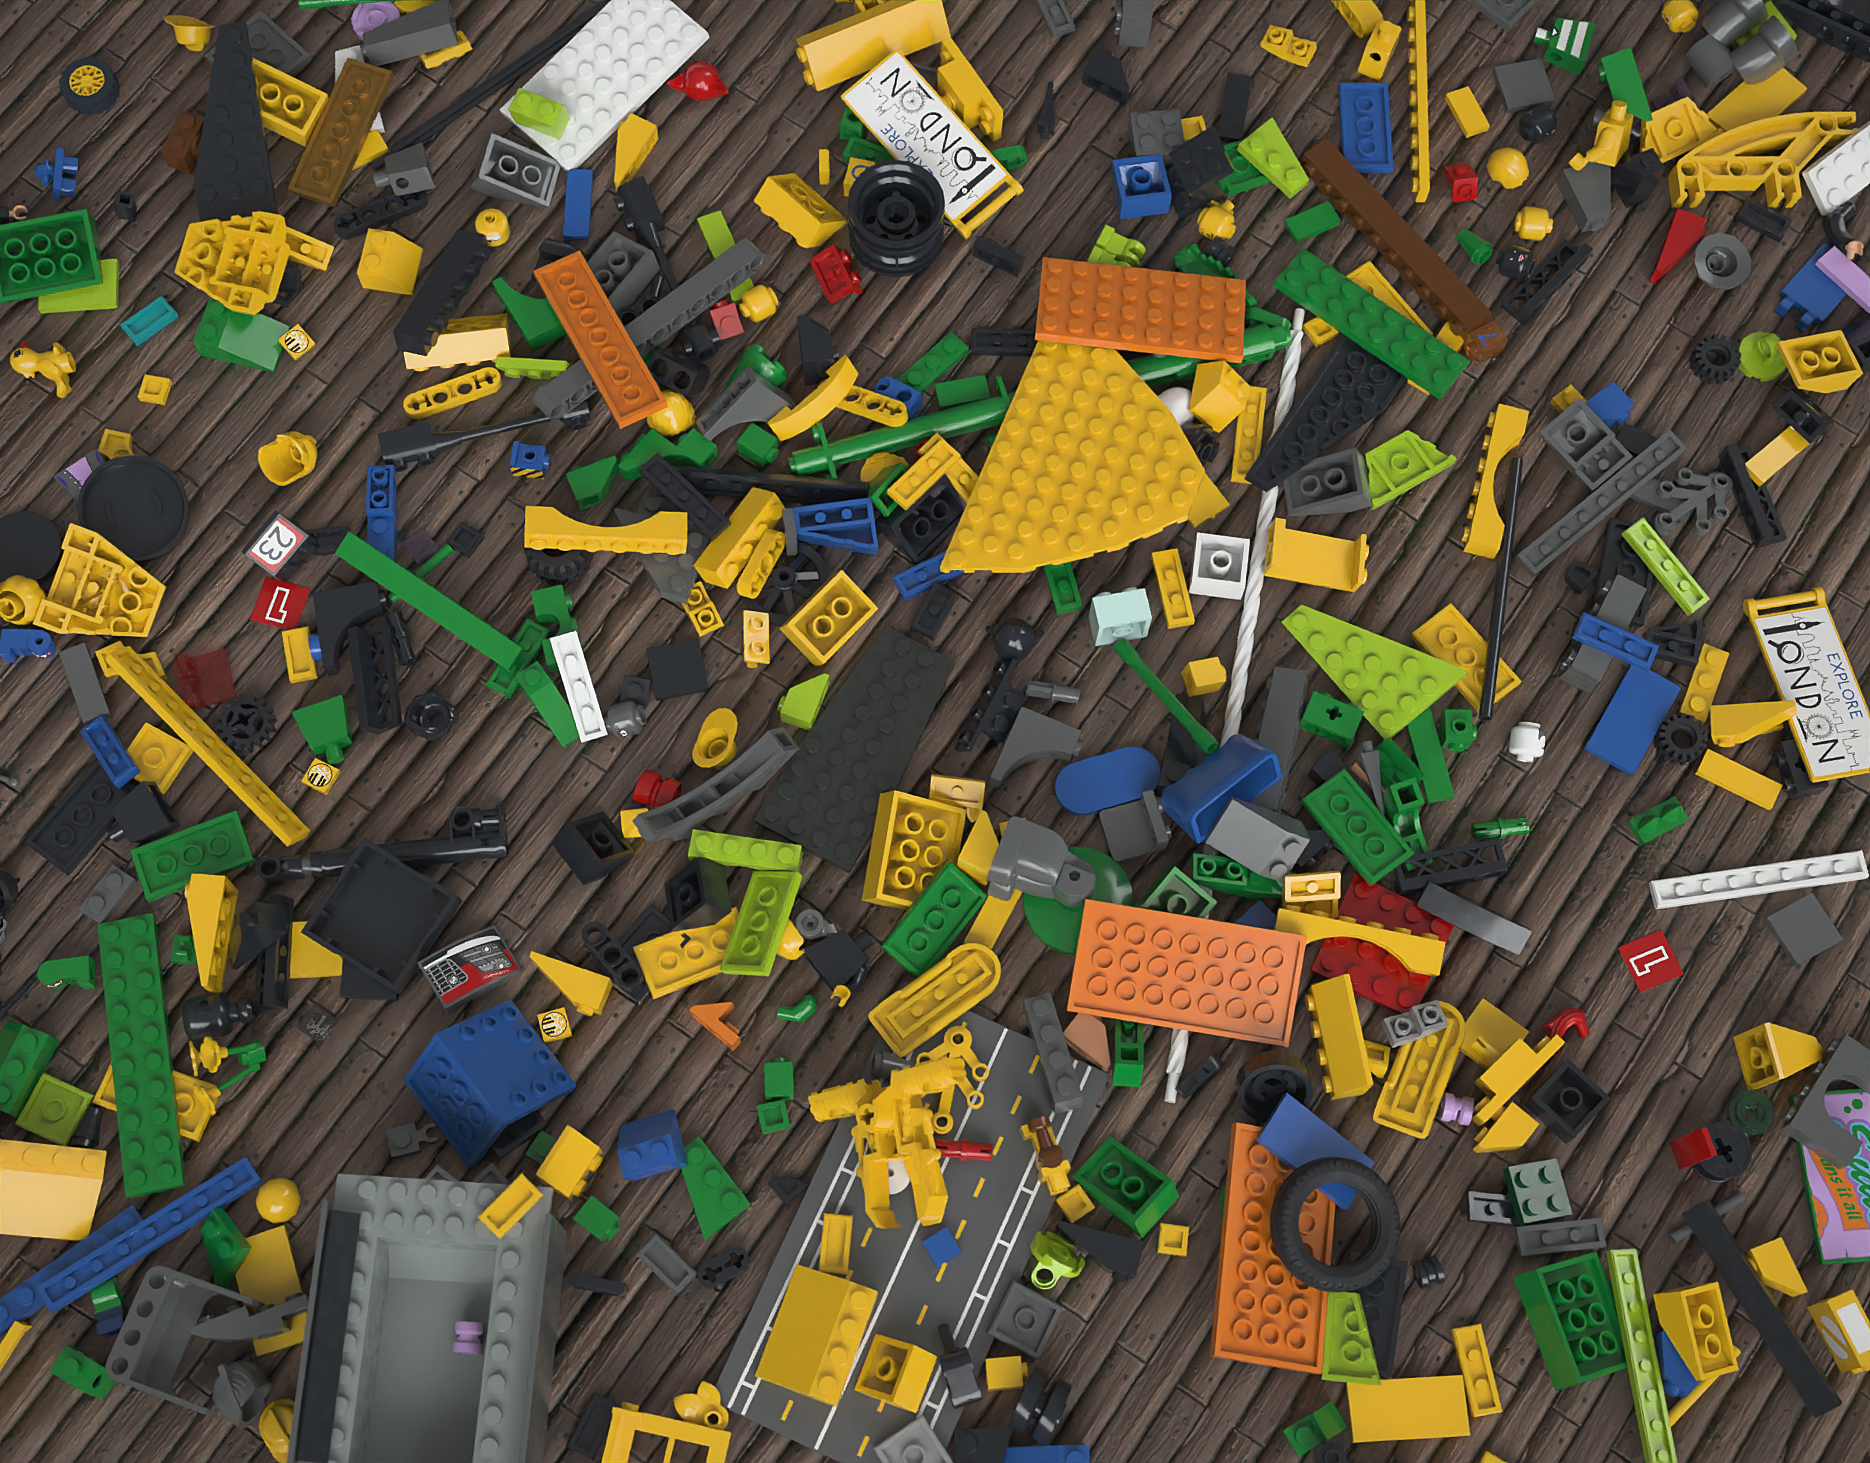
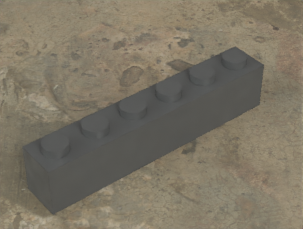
(1281, 726)

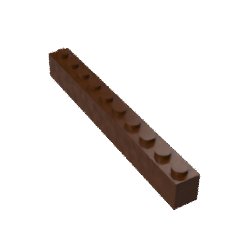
(1395, 239)

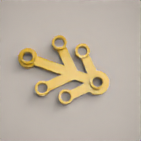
(955, 1050)

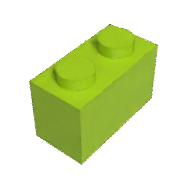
(539, 113)

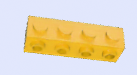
(736, 544)

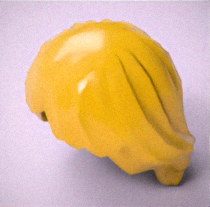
(674, 418)

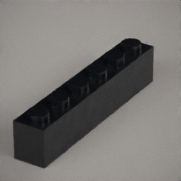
(442, 293)

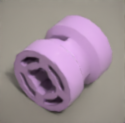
(1456, 1109)
(468, 1340)

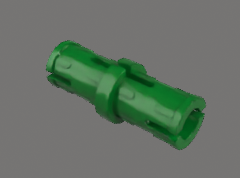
(1500, 828)

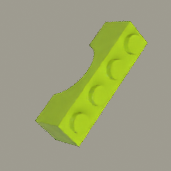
(745, 851)

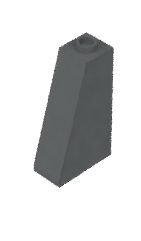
(412, 34)

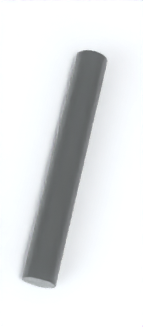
(1721, 1208)

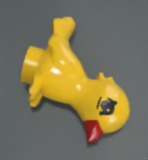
(52, 364)

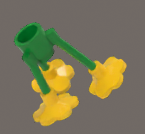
(211, 1054)

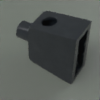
(142, 815)

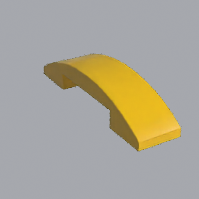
(817, 404)

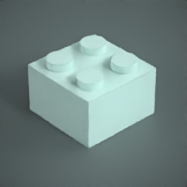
(1119, 616)

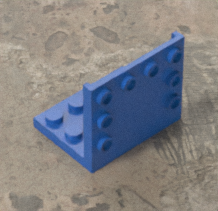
(485, 1077)

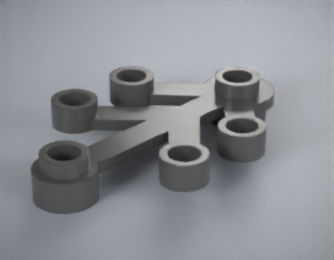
(1694, 499)

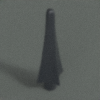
(1046, 118)

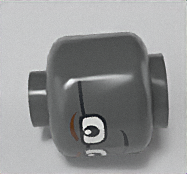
(625, 719)

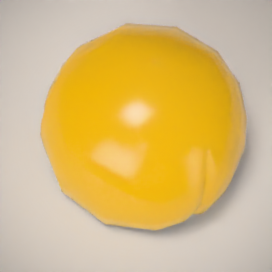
(790, 943)
(278, 1200)

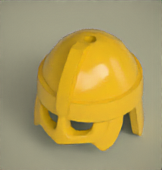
(288, 457)

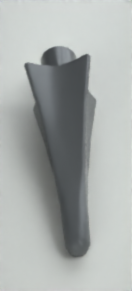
(1371, 763)

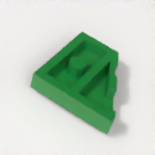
(224, 1246)

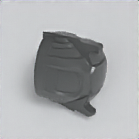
(240, 1391)

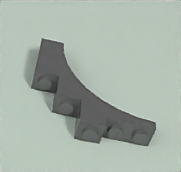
(720, 792)

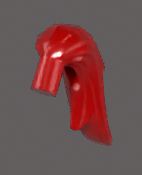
(1563, 1020)

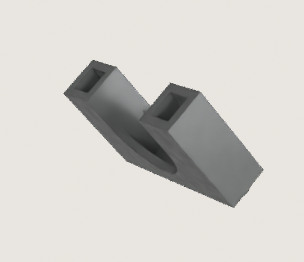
(1809, 1119)

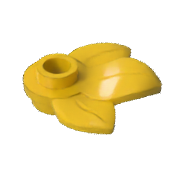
(698, 1407)

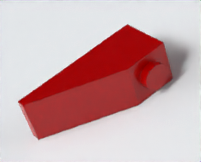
(1680, 239)

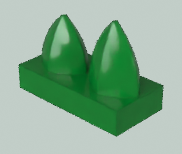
(1658, 821)

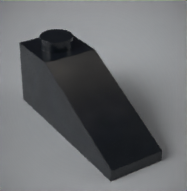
(254, 931)
(1109, 1251)

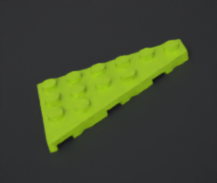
(1373, 672)

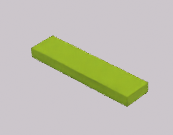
(719, 241)
(1665, 566)

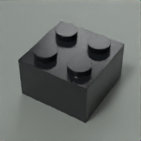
(1567, 1101)

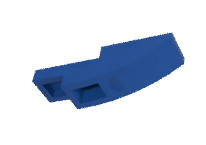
(382, 509)

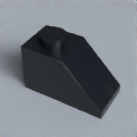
(1106, 76)

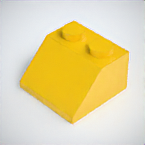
(389, 262)
(1218, 394)
(979, 850)
(570, 1163)
(896, 1373)

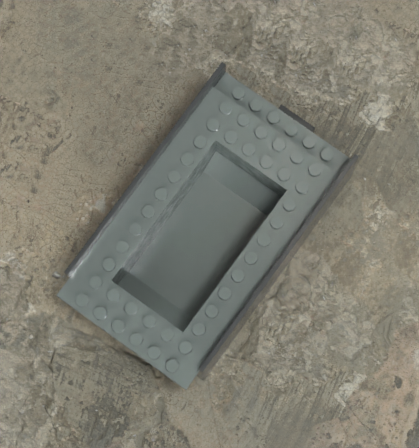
(414, 1275)

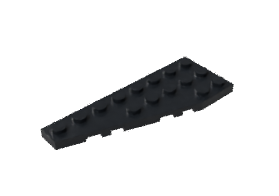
(233, 152)

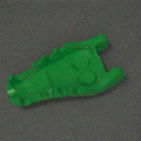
(1193, 261)

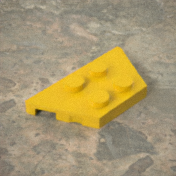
(1677, 129)

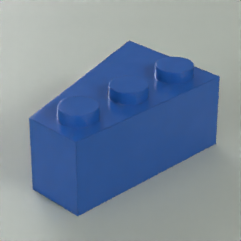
(838, 525)

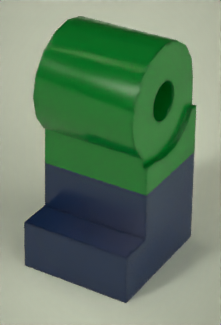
(109, 1307)

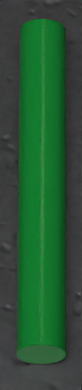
(428, 566)

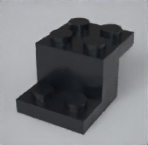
(1197, 172)

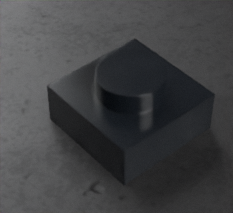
(636, 689)

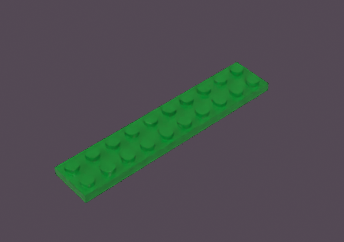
(141, 1056)

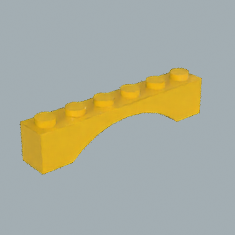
(1485, 525)
(659, 534)
(1416, 953)

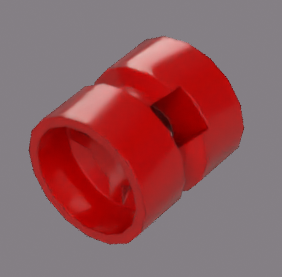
(656, 791)

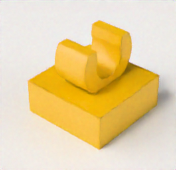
(1566, 398)

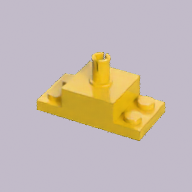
(967, 93)
(1508, 1071)

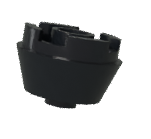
(1202, 440)

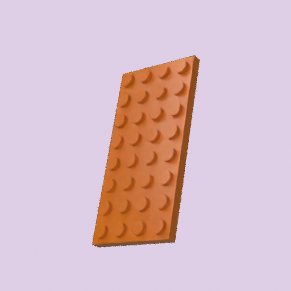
(1141, 310)
(1186, 972)
(1259, 1306)

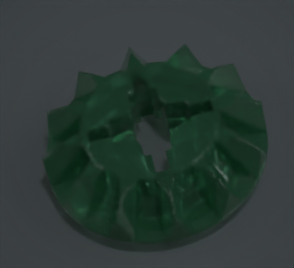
(1763, 1112)

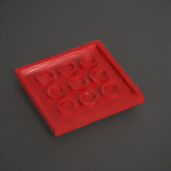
(1373, 970)

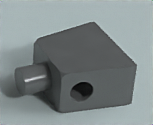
(406, 171)

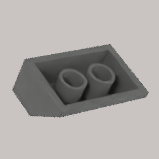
(623, 269)

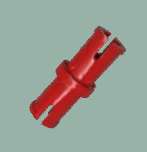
(965, 1149)

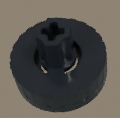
(1271, 1073)

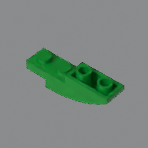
(1233, 878)

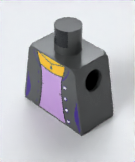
(74, 476)

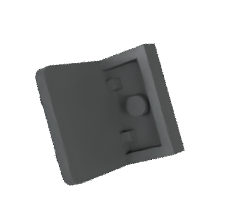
(1135, 828)

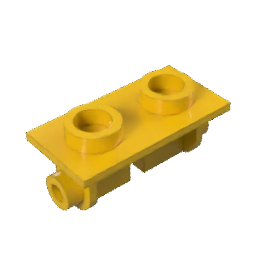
(755, 638)

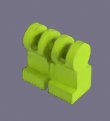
(1116, 249)

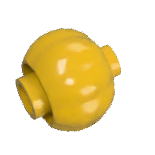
(20, 599)

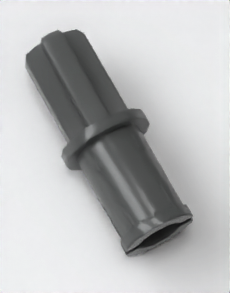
(1053, 692)

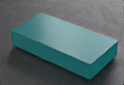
(149, 320)

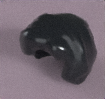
(430, 715)

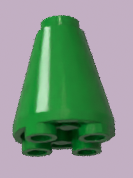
(757, 359)

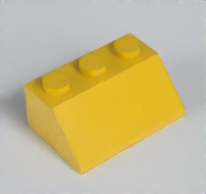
(799, 209)

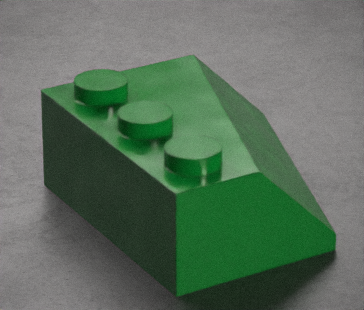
(1624, 82)

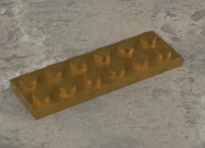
(341, 132)

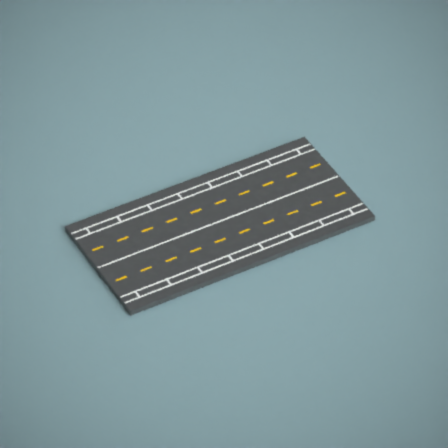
(988, 1211)

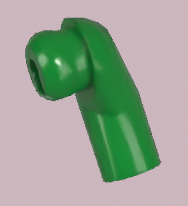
(800, 1012)

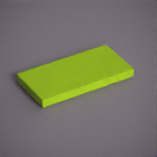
(761, 923)

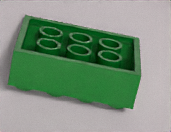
(49, 255)
(1573, 1319)

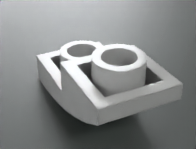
(1415, 1024)

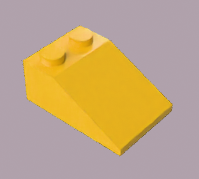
(1820, 362)
(1698, 1328)

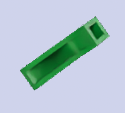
(691, 451)

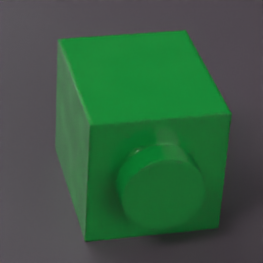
(758, 446)
(779, 1080)
(598, 1220)

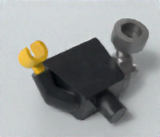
(836, 956)

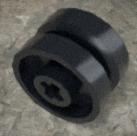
(1042, 1406)

